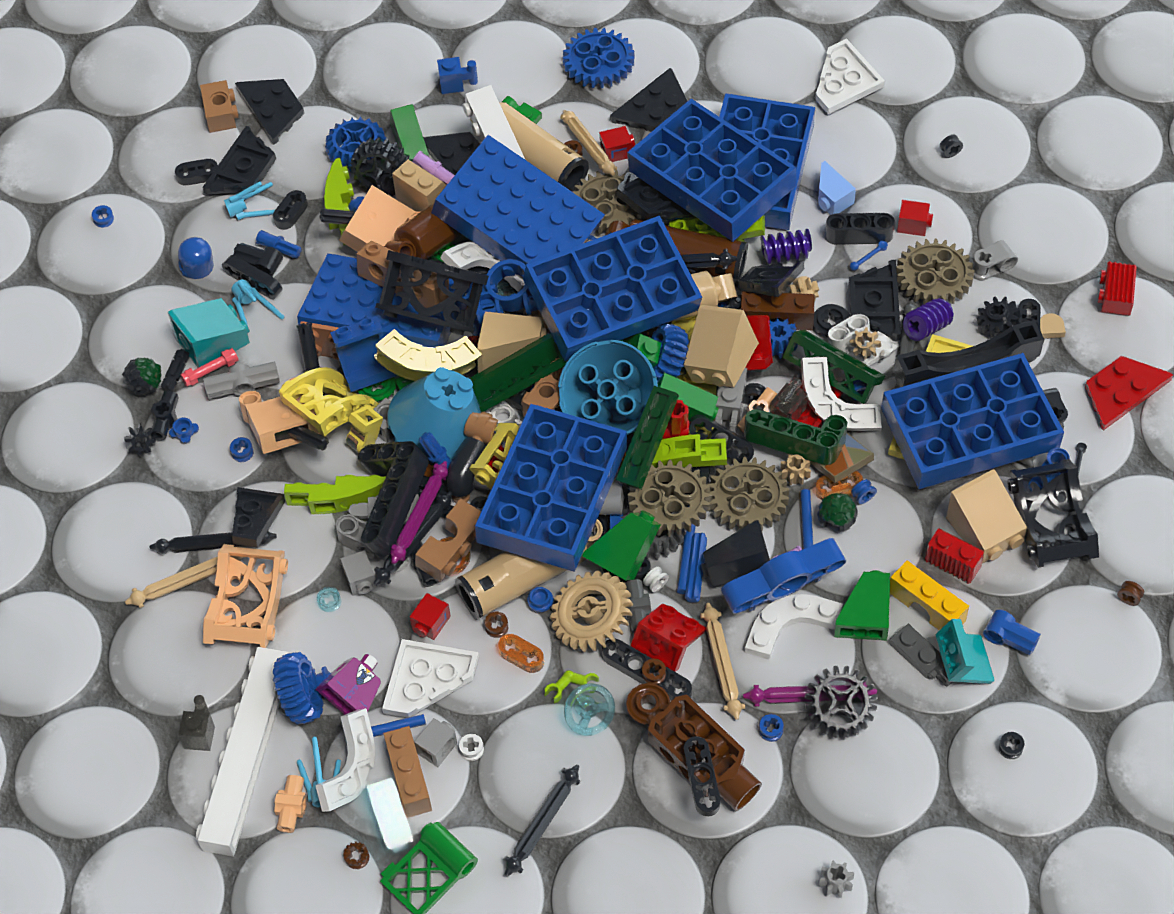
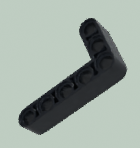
(404, 469)

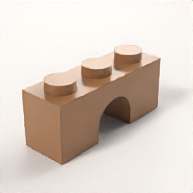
(440, 557)
(407, 772)

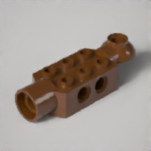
(678, 721)

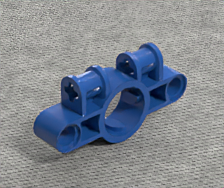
(496, 303)
(783, 576)

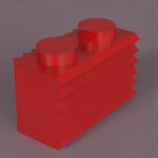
(1118, 288)
(954, 555)

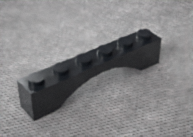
(924, 365)

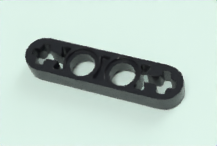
(615, 661)

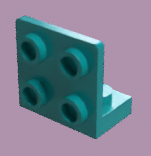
(963, 654)

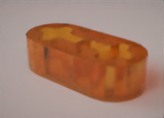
(838, 487)
(519, 655)

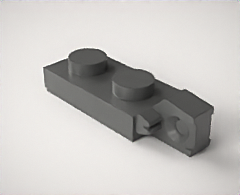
(920, 653)

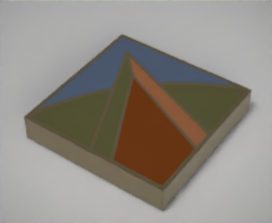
(851, 458)

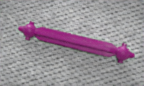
(419, 512)
(794, 694)

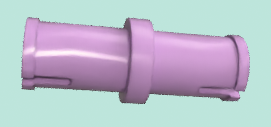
(433, 167)

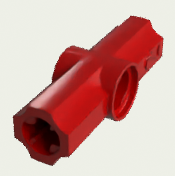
(678, 423)

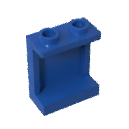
(356, 353)

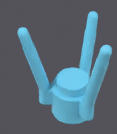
(236, 204)
(246, 294)
(311, 791)

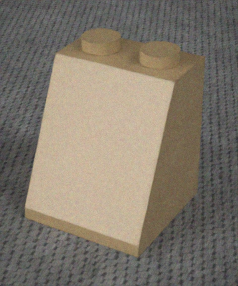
(416, 186)
(506, 334)
(720, 346)
(986, 516)

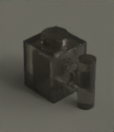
(790, 401)
(197, 727)

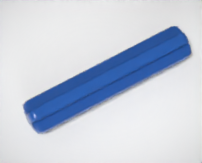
(695, 571)

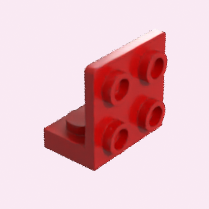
(762, 355)
(666, 635)

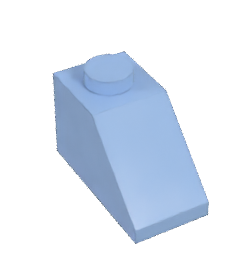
(834, 191)

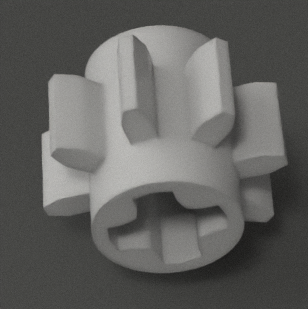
(833, 872)

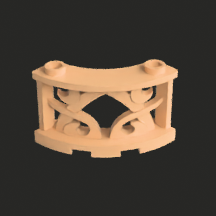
(225, 628)

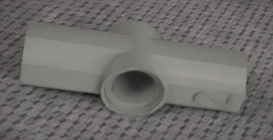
(241, 379)

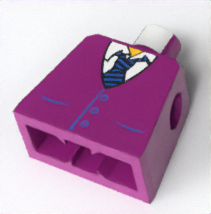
(352, 684)

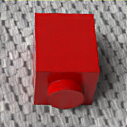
(616, 143)
(914, 218)
(429, 616)

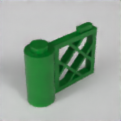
(441, 849)

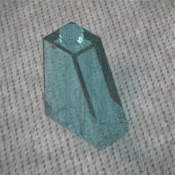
(389, 815)

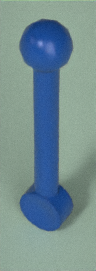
(882, 246)

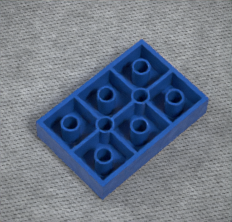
(783, 130)
(712, 169)
(514, 207)
(612, 286)
(345, 298)
(971, 420)
(551, 487)

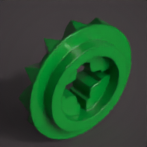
(388, 387)

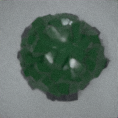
(142, 375)
(838, 511)

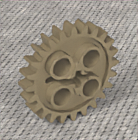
(601, 194)
(934, 272)
(748, 494)
(671, 497)

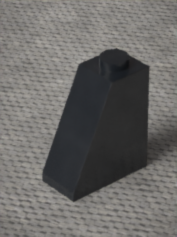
(736, 555)

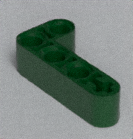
(797, 438)

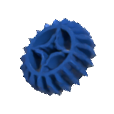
(351, 135)
(672, 350)
(297, 688)

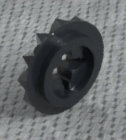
(821, 316)

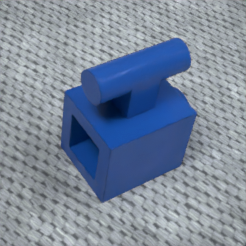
(452, 75)

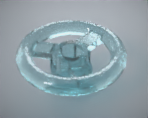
(581, 702)

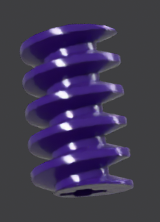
(786, 245)
(928, 319)

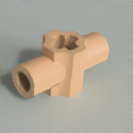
(763, 401)
(290, 803)

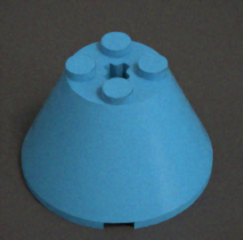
(607, 384)
(433, 405)

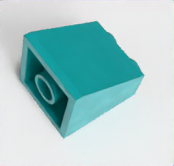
(208, 330)

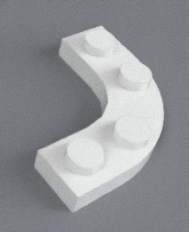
(471, 255)
(825, 403)
(785, 612)
(360, 758)

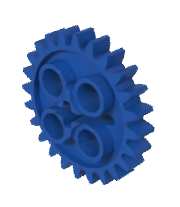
(598, 57)

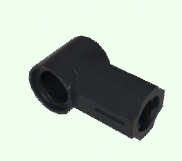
(264, 260)

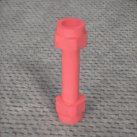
(227, 357)

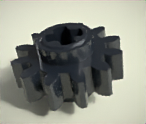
(998, 316)

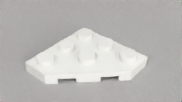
(845, 77)
(426, 675)

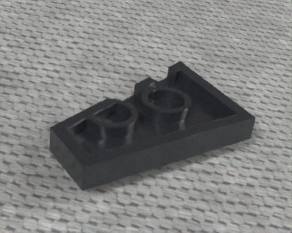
(254, 515)

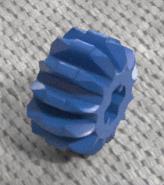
(780, 336)

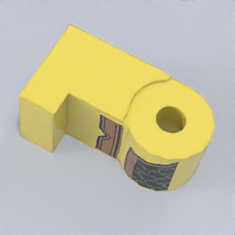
(362, 431)

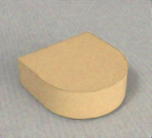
(1052, 326)

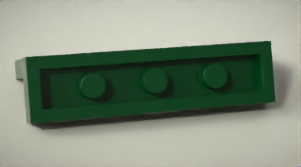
(838, 358)
(516, 371)
(647, 437)

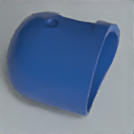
(195, 257)

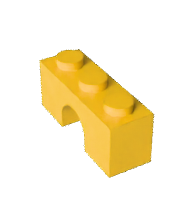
(913, 585)

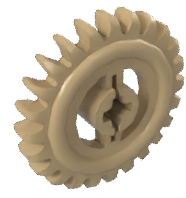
(601, 616)

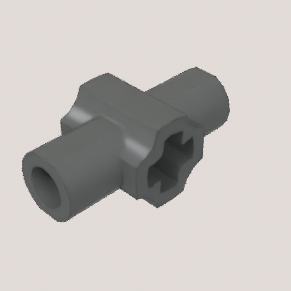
(641, 603)

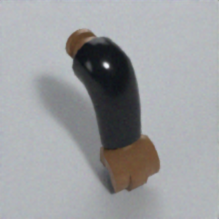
(479, 432)

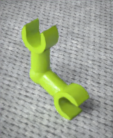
(567, 678)

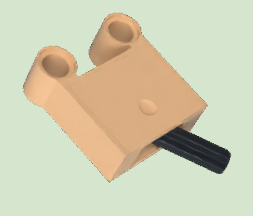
(373, 221)
(277, 424)

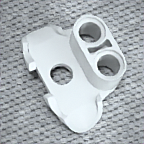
(845, 331)

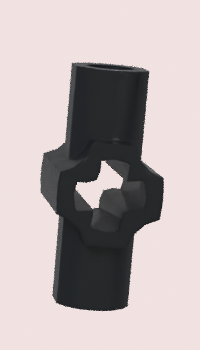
(164, 414)

